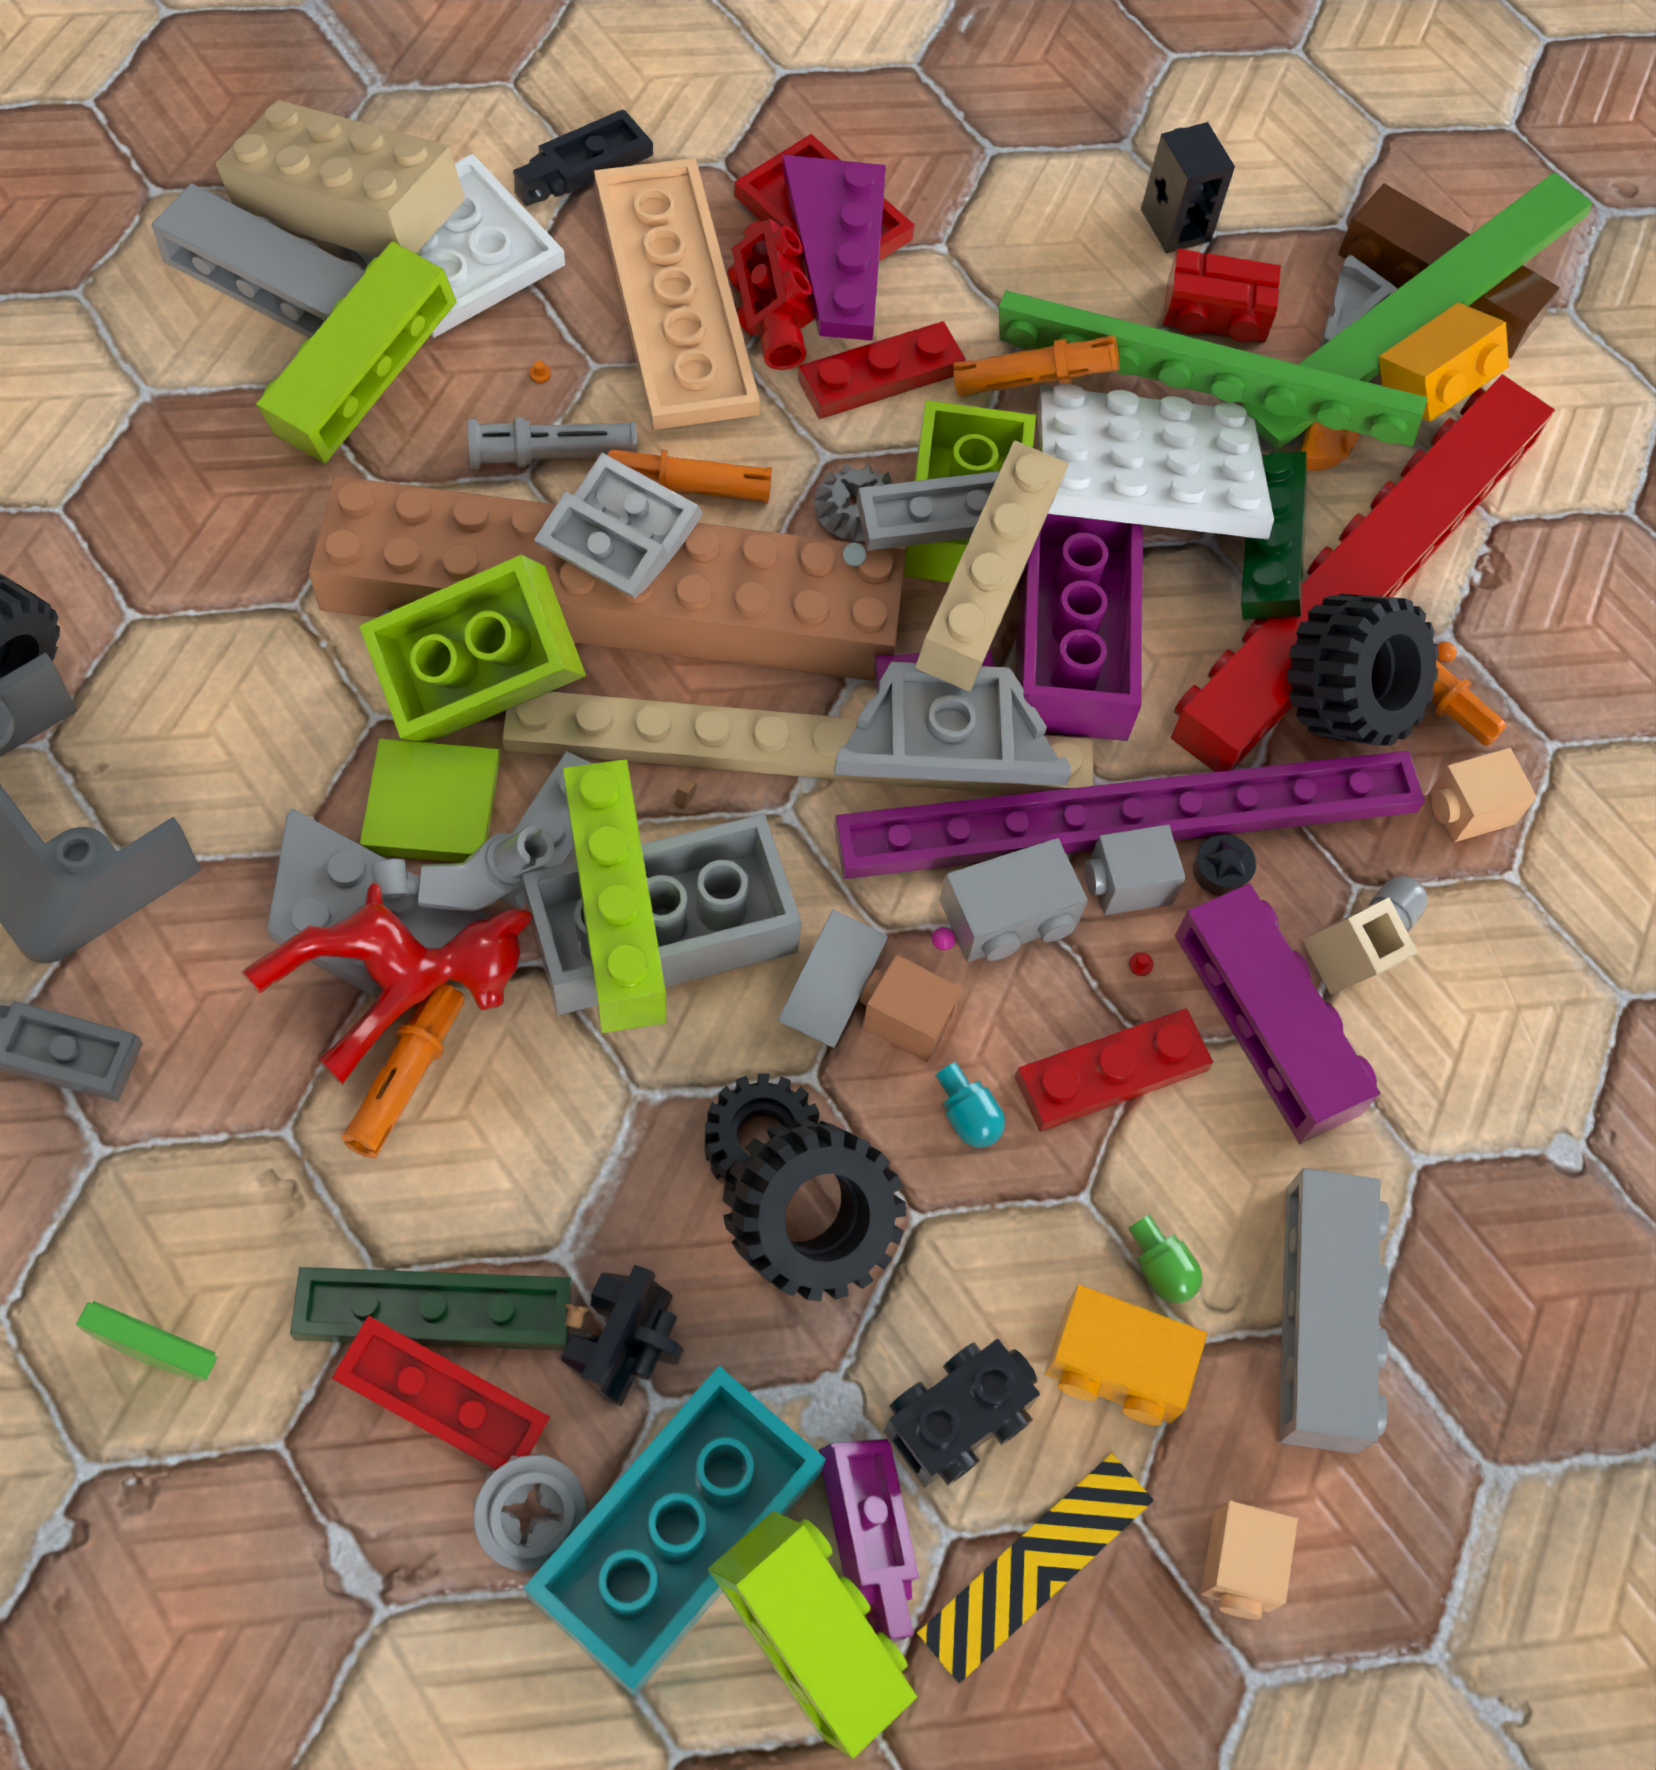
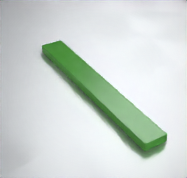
(1455, 277)

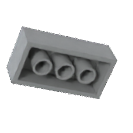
(713, 903)

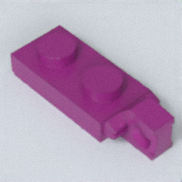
(872, 1530)

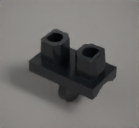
(632, 1337)

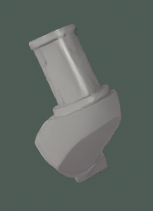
(479, 881)

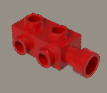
(773, 291)

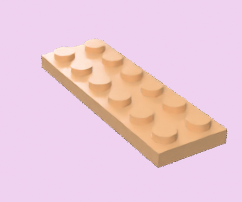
(676, 294)

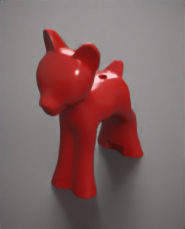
(407, 972)

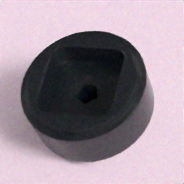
(1224, 864)

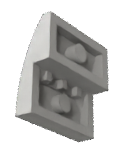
(619, 526)

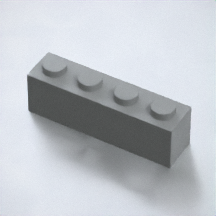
(253, 260)
(1332, 1312)

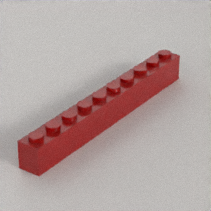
(1374, 559)

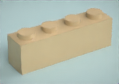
(991, 566)

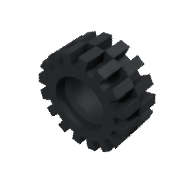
(745, 1103)

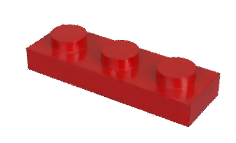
(880, 369)
(1113, 1069)
(439, 1395)

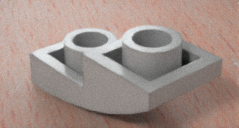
(833, 978)

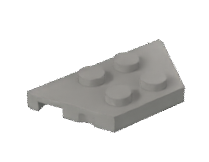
(946, 733)
(327, 880)

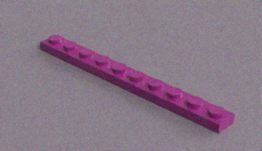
(1191, 805)

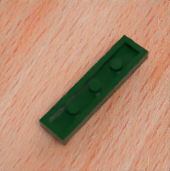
(1275, 565)
(433, 1307)

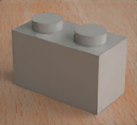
(1013, 901)

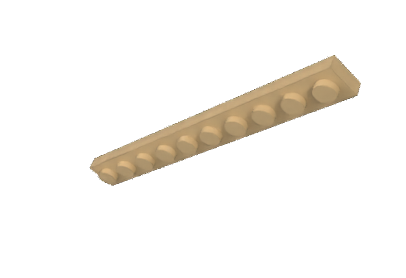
(725, 739)

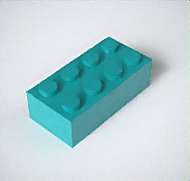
(641, 1558)

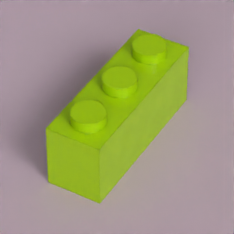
(815, 1631)

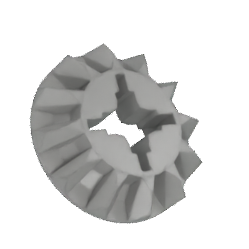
(833, 499)
(500, 1530)

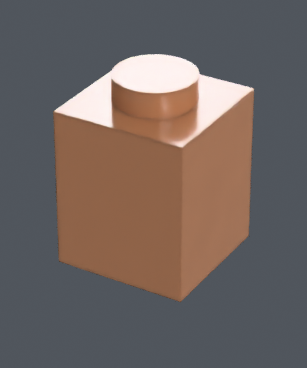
(909, 1006)

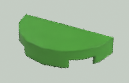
(146, 1342)

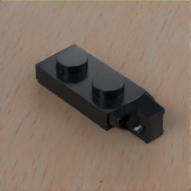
(571, 159)

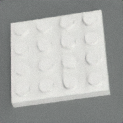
(1155, 461)

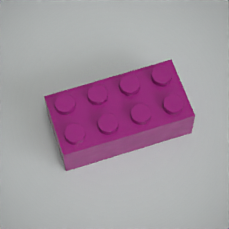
(1082, 627)

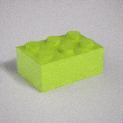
(960, 443)
(472, 650)

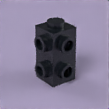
(978, 1399)

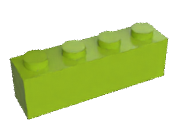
(357, 352)
(615, 896)

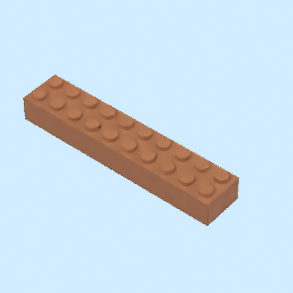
(718, 599)

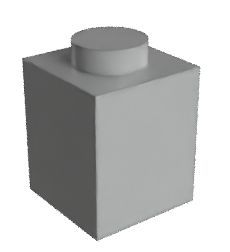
(1135, 870)

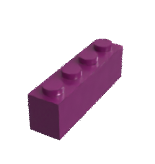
(1277, 1013)

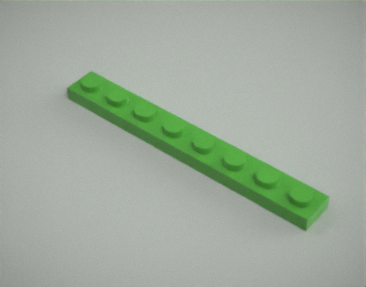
(1221, 370)

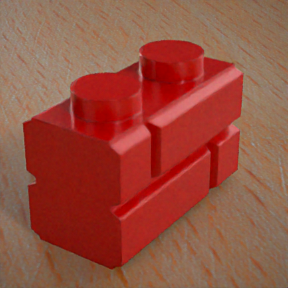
(1221, 296)

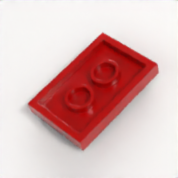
(768, 196)

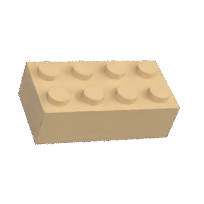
(341, 179)

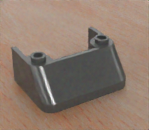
(77, 883)

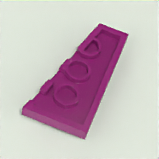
(840, 233)

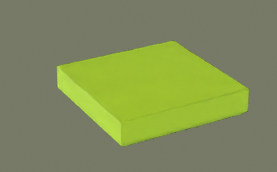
(430, 800)

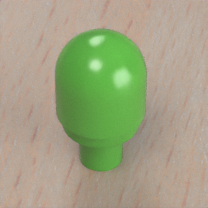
(1166, 1263)

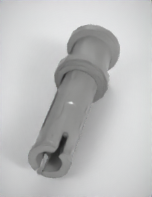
(522, 442)

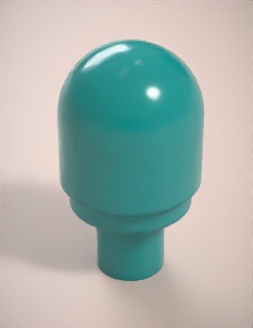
(971, 1108)

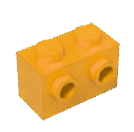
(1447, 358)
(1125, 1356)

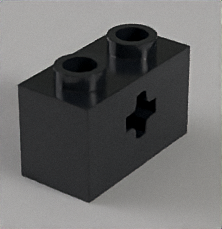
(1187, 187)

